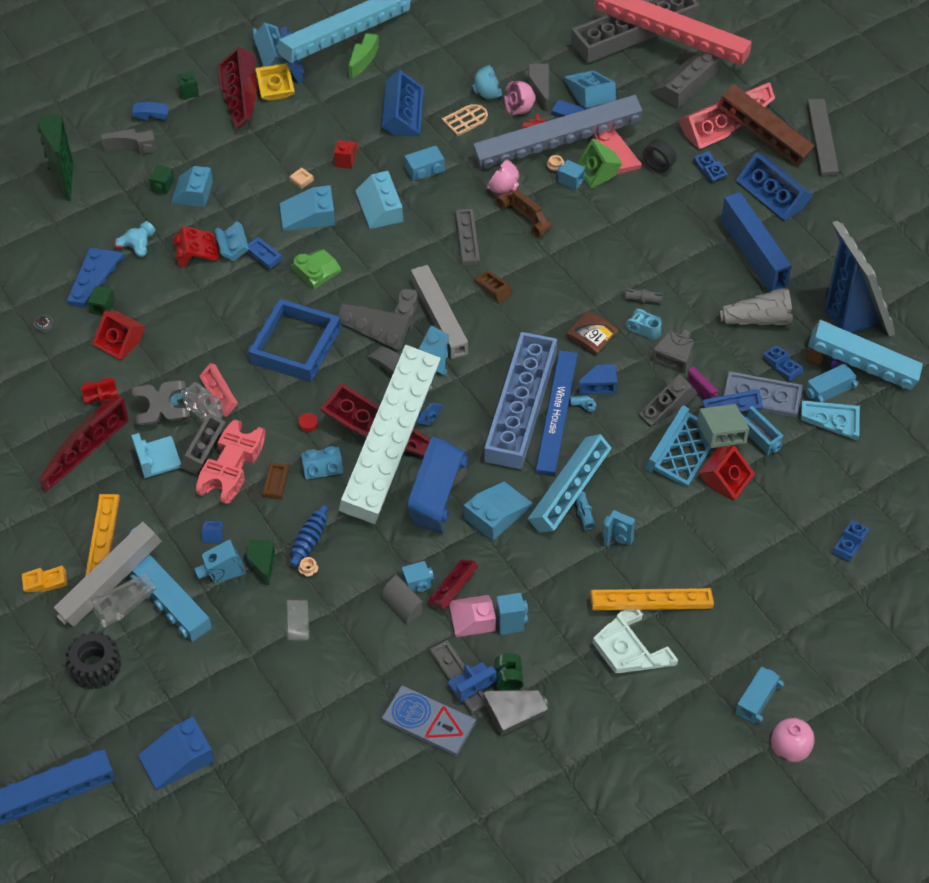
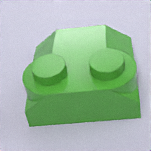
(315, 267)

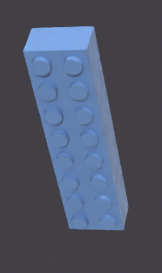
(520, 400)

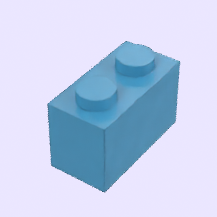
(424, 163)
(511, 613)

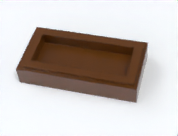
(275, 481)

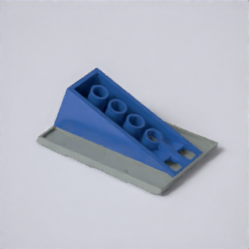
(854, 293)

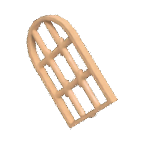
(478, 107)

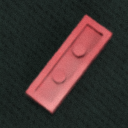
(217, 386)

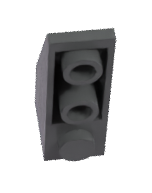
(669, 401)

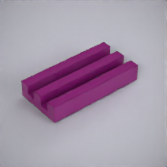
(701, 384)

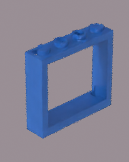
(286, 366)

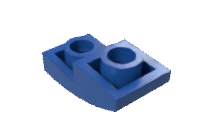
(144, 109)
(709, 167)
(781, 362)
(851, 540)

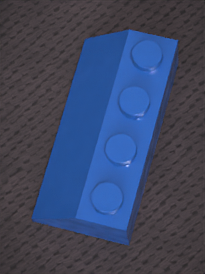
(402, 105)
(774, 186)

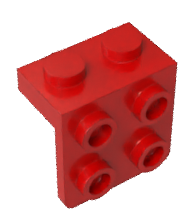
(194, 243)

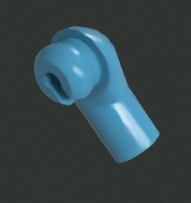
(583, 401)

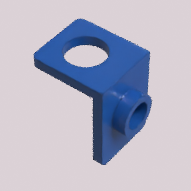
(429, 414)

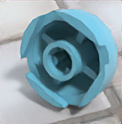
(487, 83)

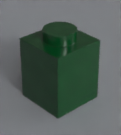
(188, 85)
(162, 179)
(101, 300)

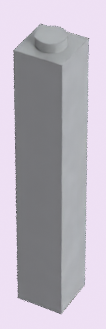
(439, 310)
(107, 574)

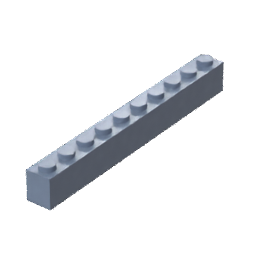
(558, 132)

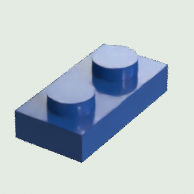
(264, 253)

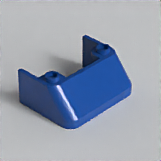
(434, 484)

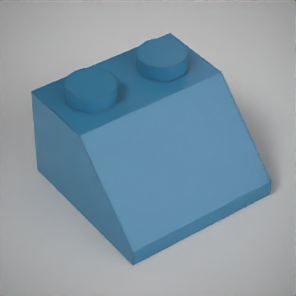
(193, 187)

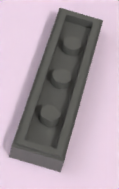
(467, 237)
(453, 666)

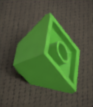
(599, 163)

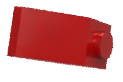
(345, 153)

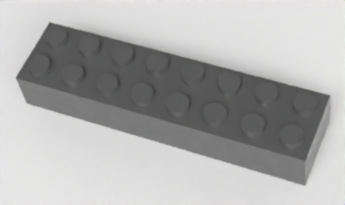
(611, 34)

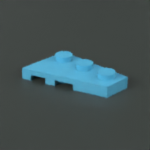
(833, 417)

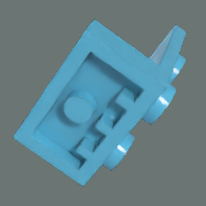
(156, 456)

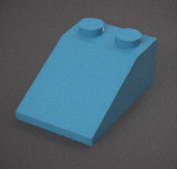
(591, 88)
(308, 209)
(495, 509)

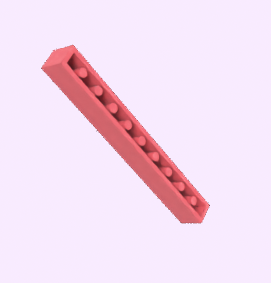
(678, 28)

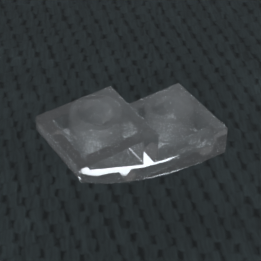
(297, 620)

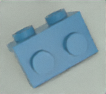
(322, 462)

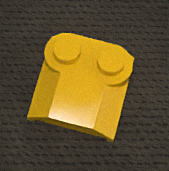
(275, 82)

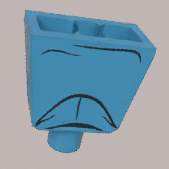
(221, 563)

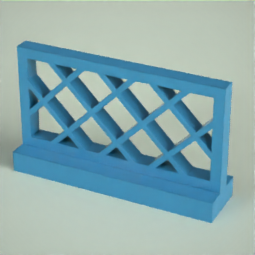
(667, 443)

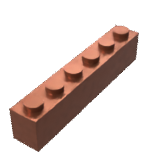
(765, 125)

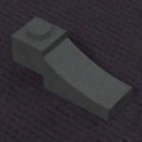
(129, 140)

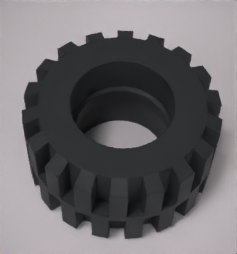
(97, 673)

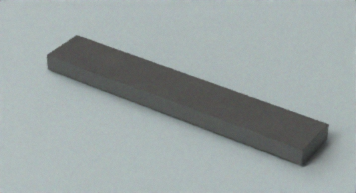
(823, 137)

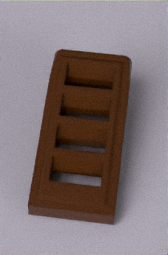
(495, 286)

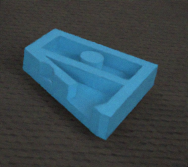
(436, 344)

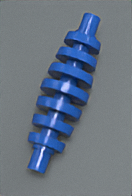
(309, 535)

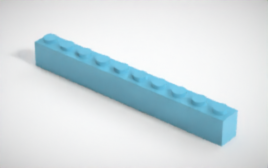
(339, 27)

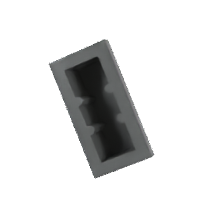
(402, 600)

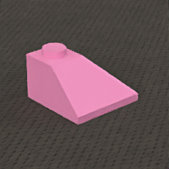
(473, 615)

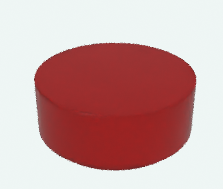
(308, 422)

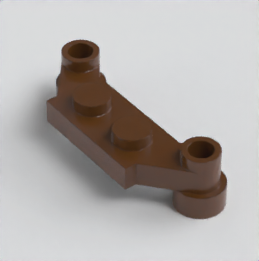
(527, 208)

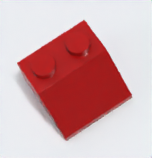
(118, 334)
(727, 472)

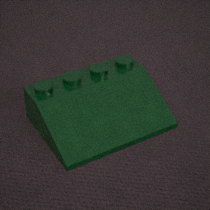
(57, 151)

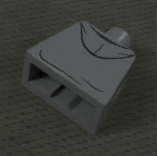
(674, 351)

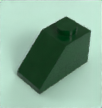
(261, 558)

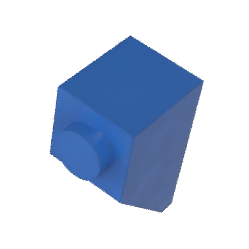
(599, 380)

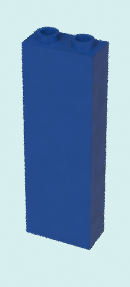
(755, 242)

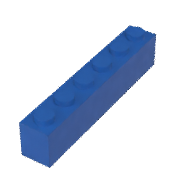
(54, 786)

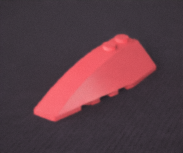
(714, 123)

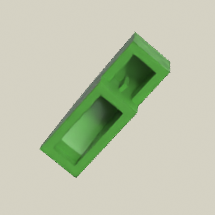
(363, 54)

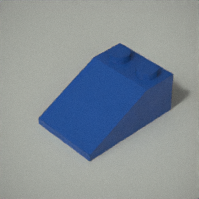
(176, 754)

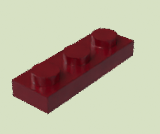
(452, 584)

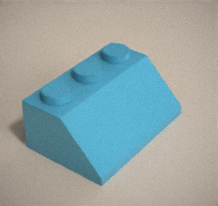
(379, 200)

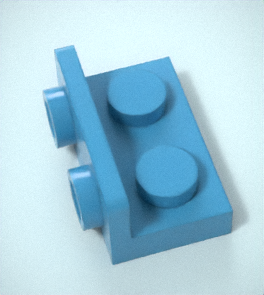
(232, 241)
(619, 528)

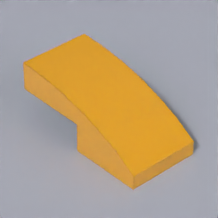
(40, 580)

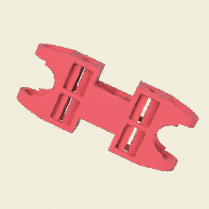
(227, 471)

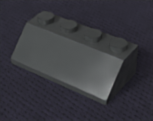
(687, 79)

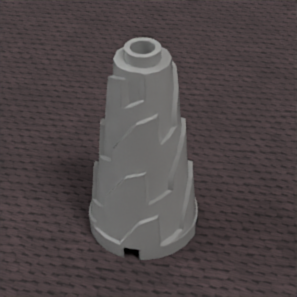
(761, 310)

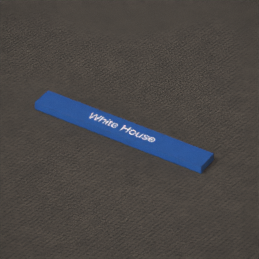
(557, 413)

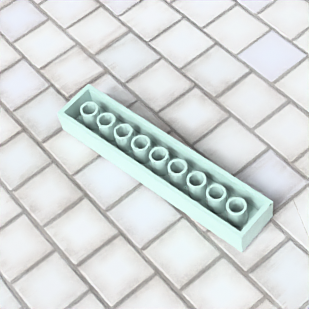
(389, 435)

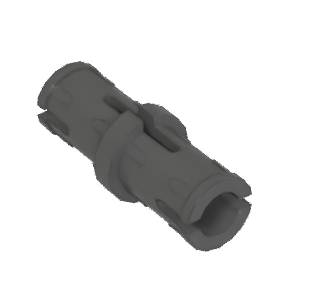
(643, 296)

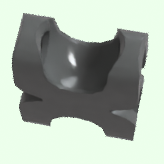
(160, 403)

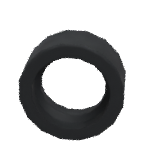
(665, 150)

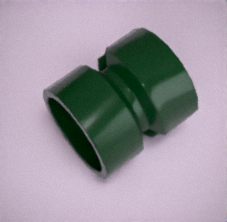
(508, 671)

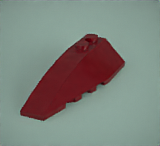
(239, 84)
(359, 414)
(85, 440)

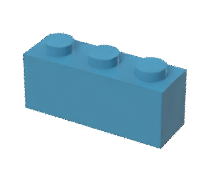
(267, 43)

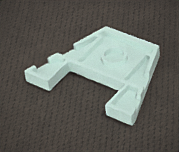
(625, 651)

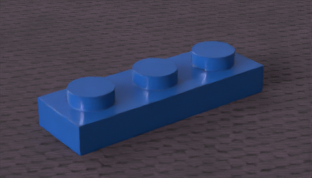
(742, 400)

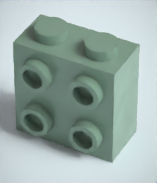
(723, 425)

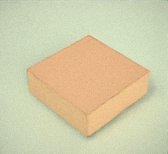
(301, 178)

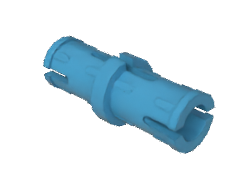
(585, 512)

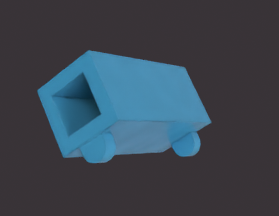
(831, 383)
(758, 695)

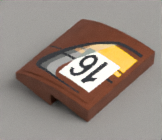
(591, 332)

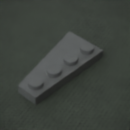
(378, 324)

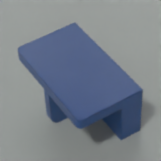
(472, 681)

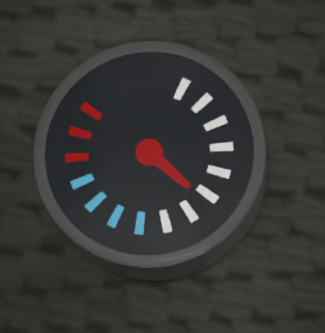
(43, 324)

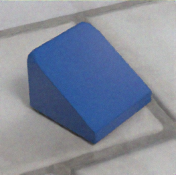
(212, 531)

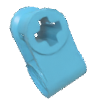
(645, 324)

